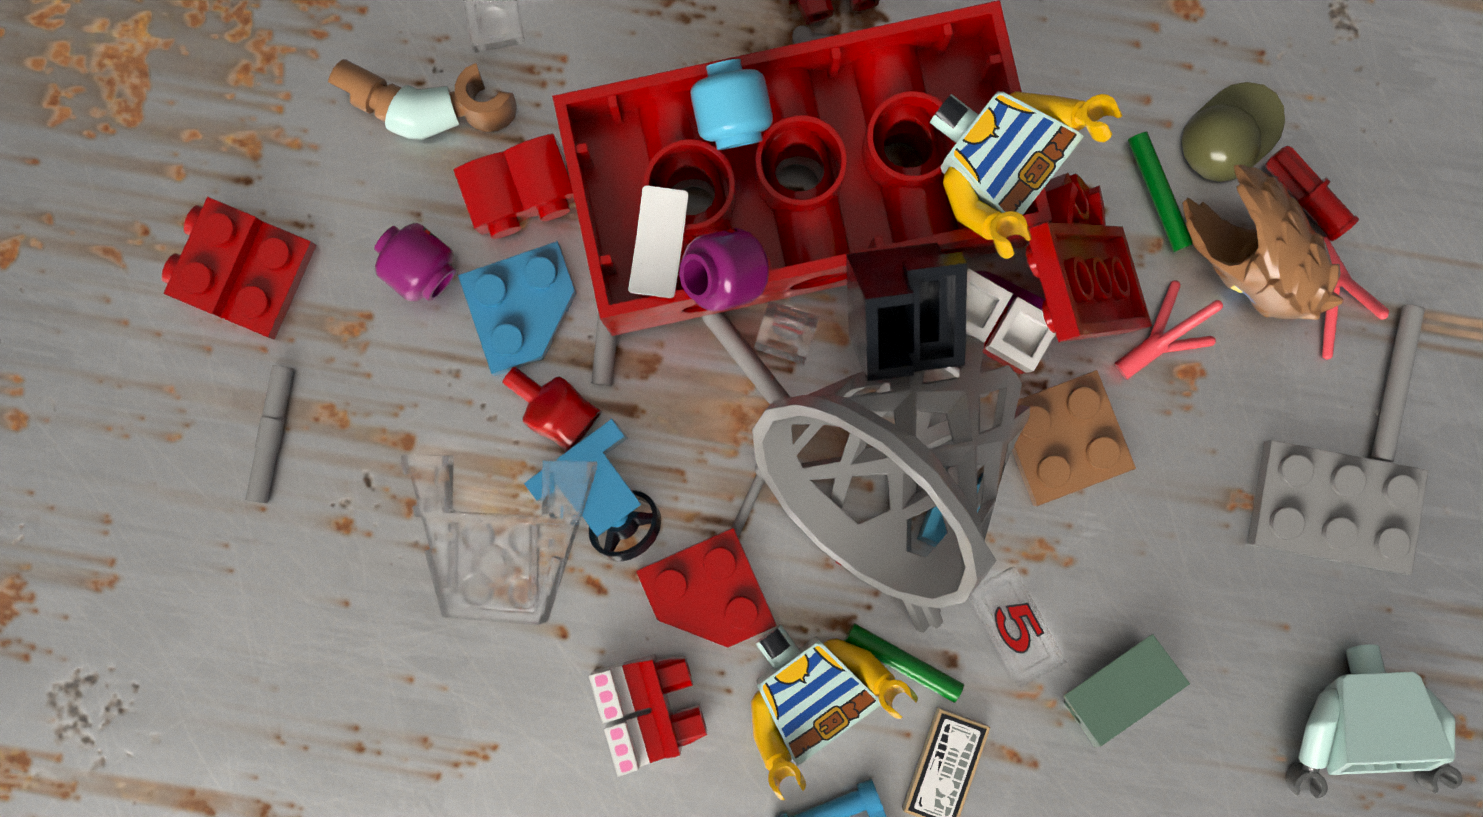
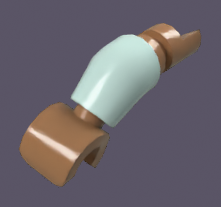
(428, 110)

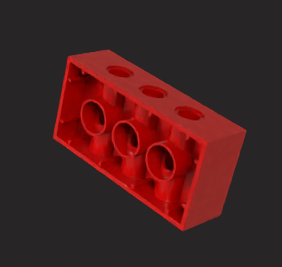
(832, 112)

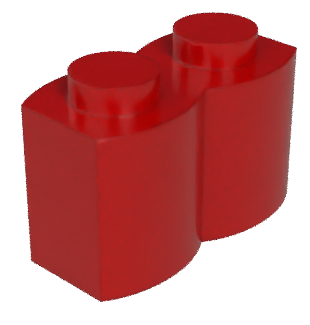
(516, 186)

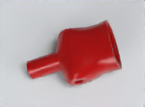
(553, 409)

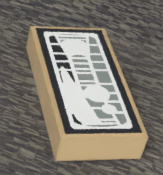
(946, 766)

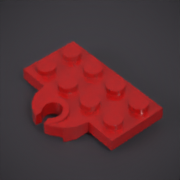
(1084, 266)

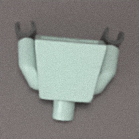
(1376, 726)

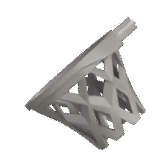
(909, 456)

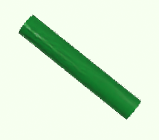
(1160, 191)
(905, 663)

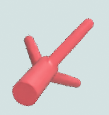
(1356, 291)
(1163, 343)

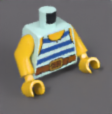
(1011, 155)
(814, 699)

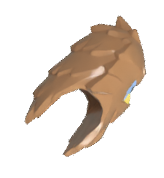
(1277, 264)

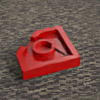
(709, 591)

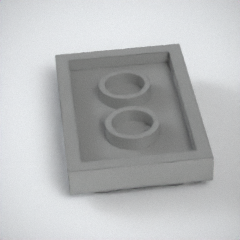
(1338, 507)

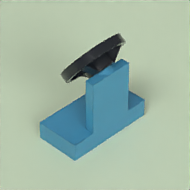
(610, 500)

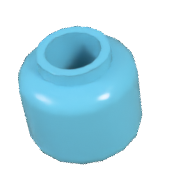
(731, 105)

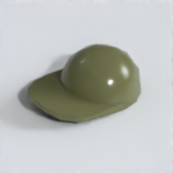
(1233, 130)

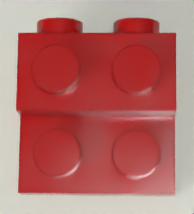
(237, 267)

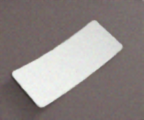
(658, 242)

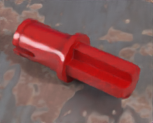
(1311, 192)

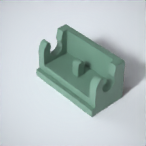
(1125, 691)

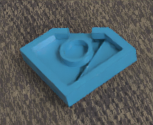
(519, 305)

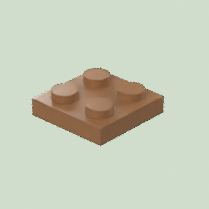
(1070, 440)

